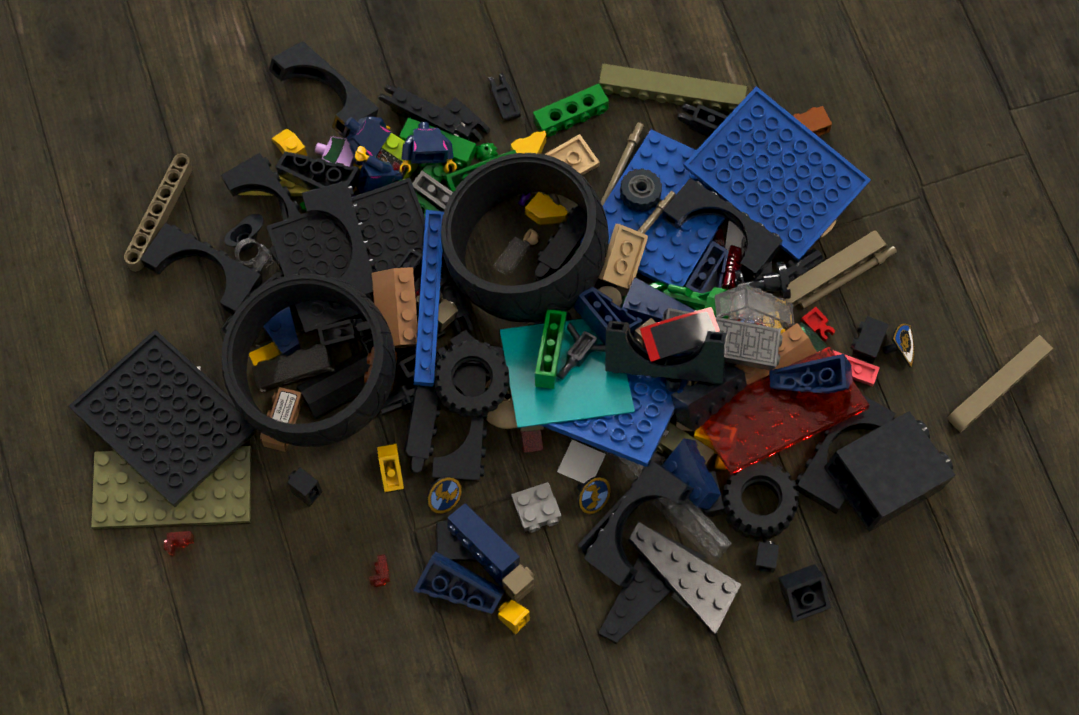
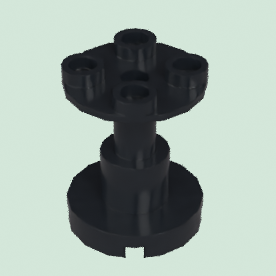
(770, 282)

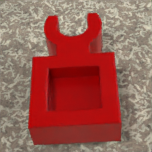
(817, 322)

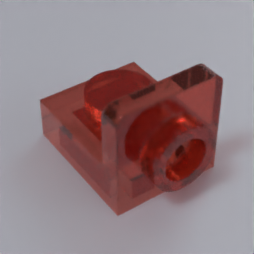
(532, 440)
(181, 539)
(382, 569)

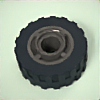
(638, 199)

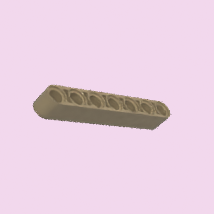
(158, 203)
(834, 267)
(1000, 383)

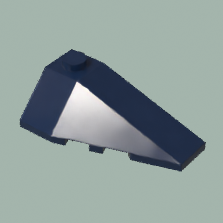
(816, 376)

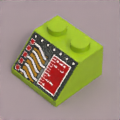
(392, 152)

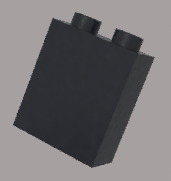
(890, 470)

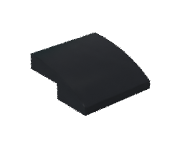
(450, 545)

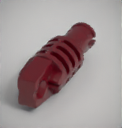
(733, 264)

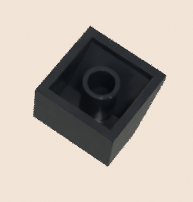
(804, 592)

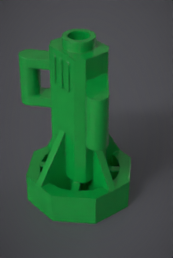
(692, 299)

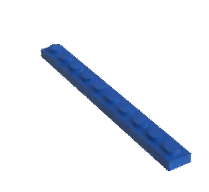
(429, 300)

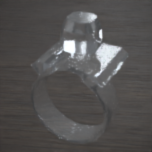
(262, 259)

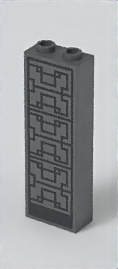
(746, 342)

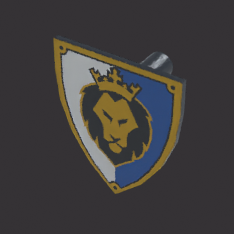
(903, 342)

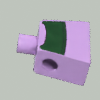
(336, 151)

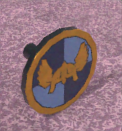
(443, 494)
(593, 494)

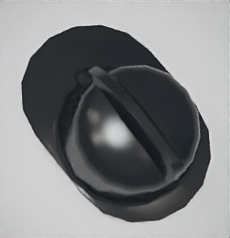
(245, 229)

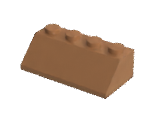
(397, 303)
(794, 348)

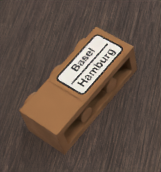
(285, 409)

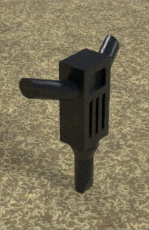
(580, 350)

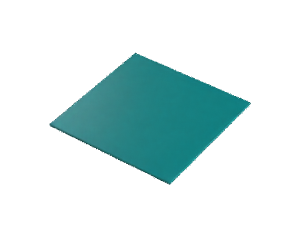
(581, 395)

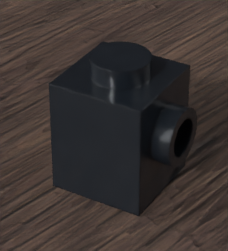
(766, 556)

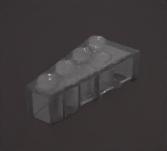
(754, 307)

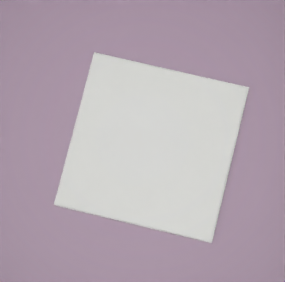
(581, 462)

